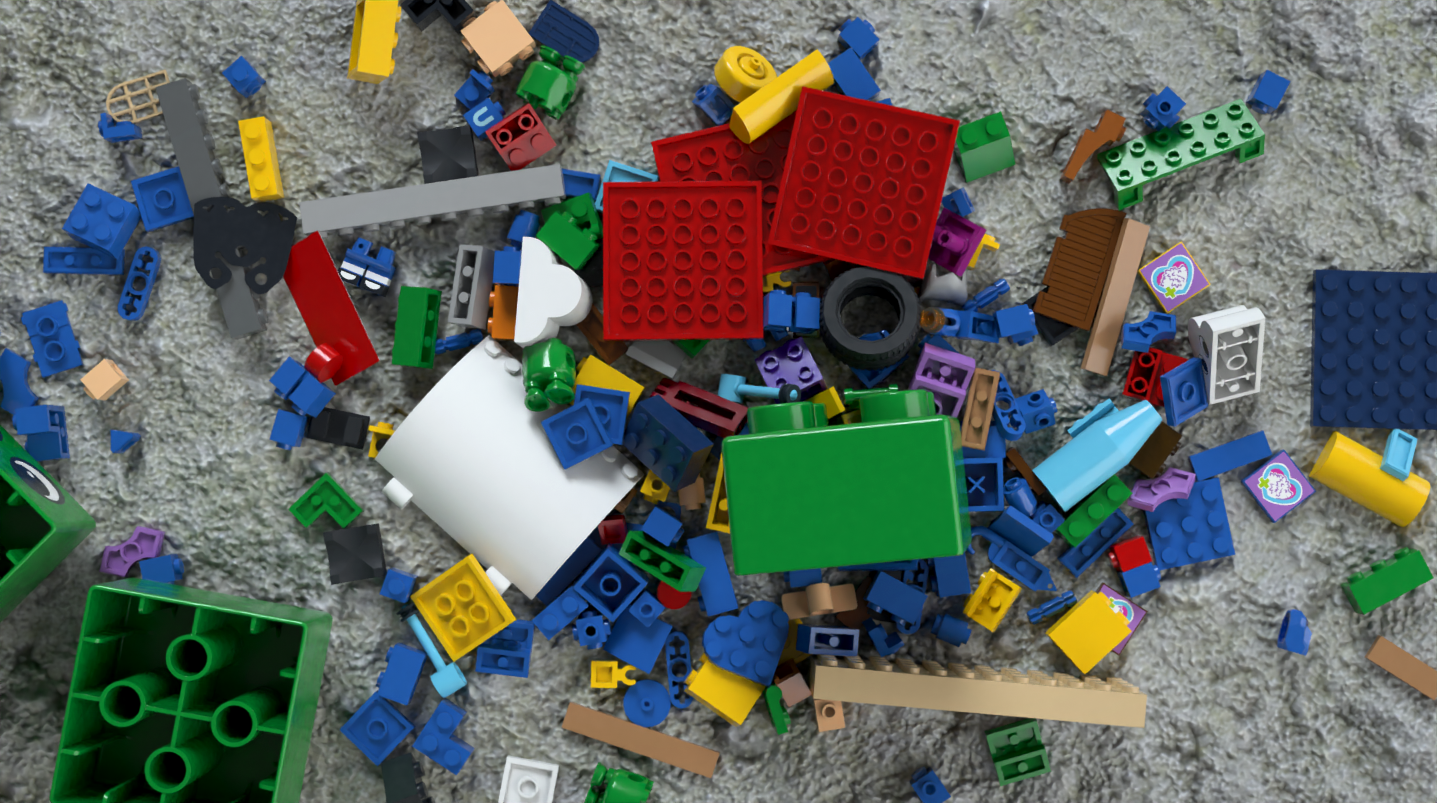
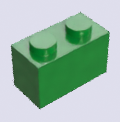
(568, 239)

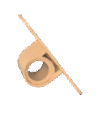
(819, 600)

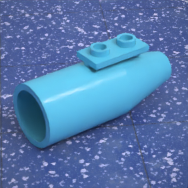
(1098, 449)

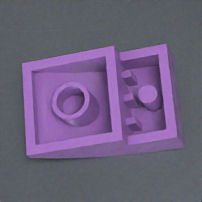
(944, 375)

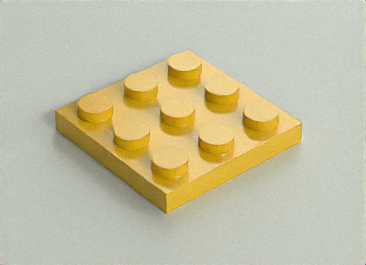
(463, 607)

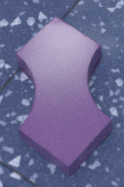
(1171, 485)
(121, 558)

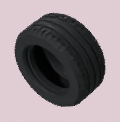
(872, 282)

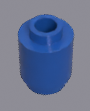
(523, 225)
(1020, 496)
(951, 630)

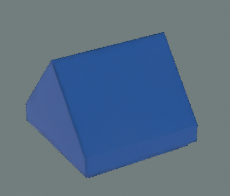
(122, 440)

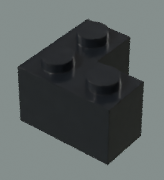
(427, 11)
(404, 780)

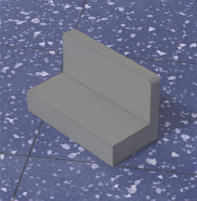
(658, 355)

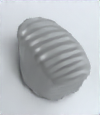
(943, 286)

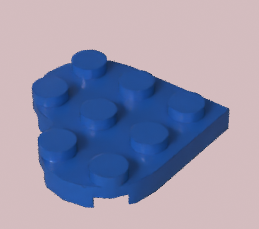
(748, 643)

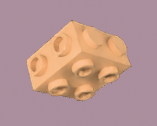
(497, 39)

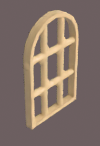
(132, 108)

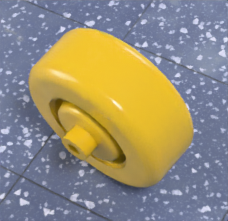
(742, 72)

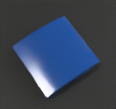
(636, 642)
(507, 650)

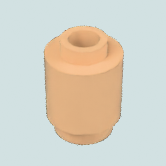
(693, 495)

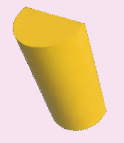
(779, 97)
(1357, 475)

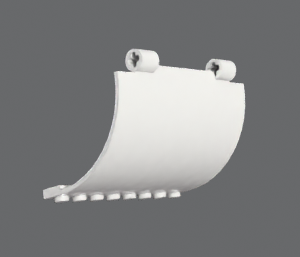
(493, 476)

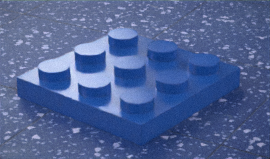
(1190, 528)

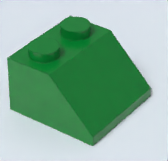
(984, 147)

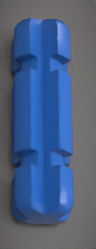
(986, 296)
(458, 341)
(1052, 607)

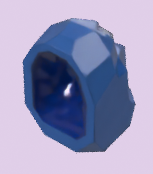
(1294, 633)

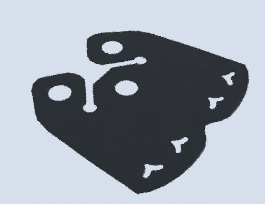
(242, 227)

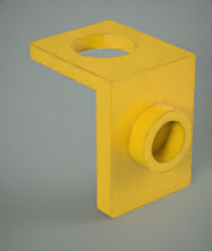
(381, 431)

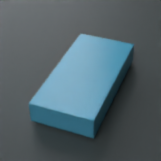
(1398, 454)

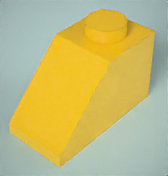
(831, 400)

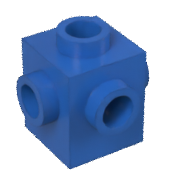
(1162, 109)
(1037, 410)
(602, 627)

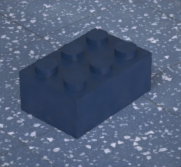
(666, 442)

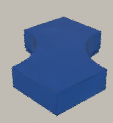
(1143, 334)
(15, 382)

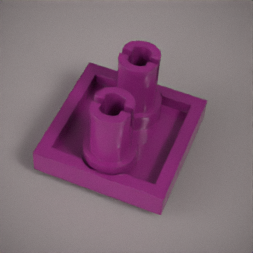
(954, 241)

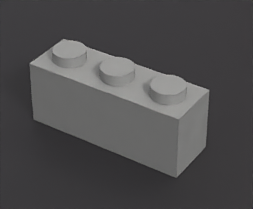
(472, 287)

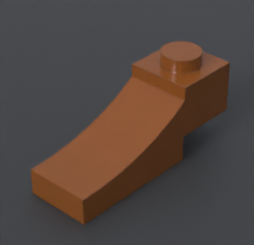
(1107, 131)

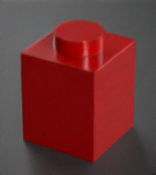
(1129, 554)

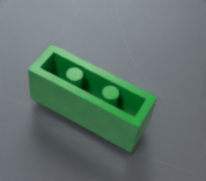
(416, 327)
(1092, 511)
(662, 561)
(1386, 580)

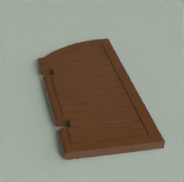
(1079, 266)

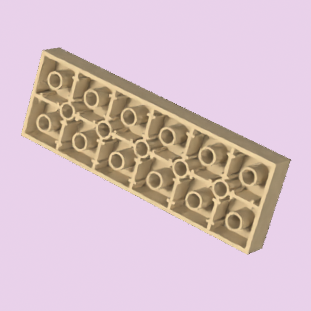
(977, 690)

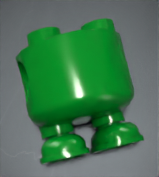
(547, 85)
(548, 373)
(621, 786)

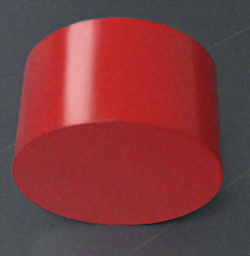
(323, 362)
(671, 597)

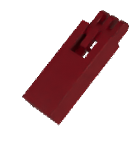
(713, 412)

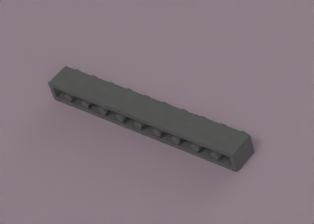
(202, 181)

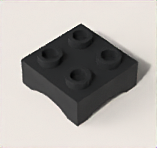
(448, 154)
(355, 553)

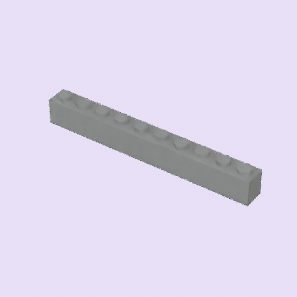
(433, 200)

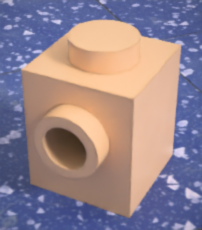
(104, 380)
(828, 714)

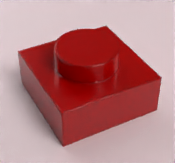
(613, 529)

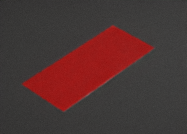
(328, 306)

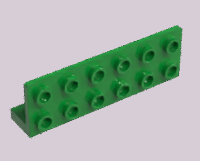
(1181, 147)

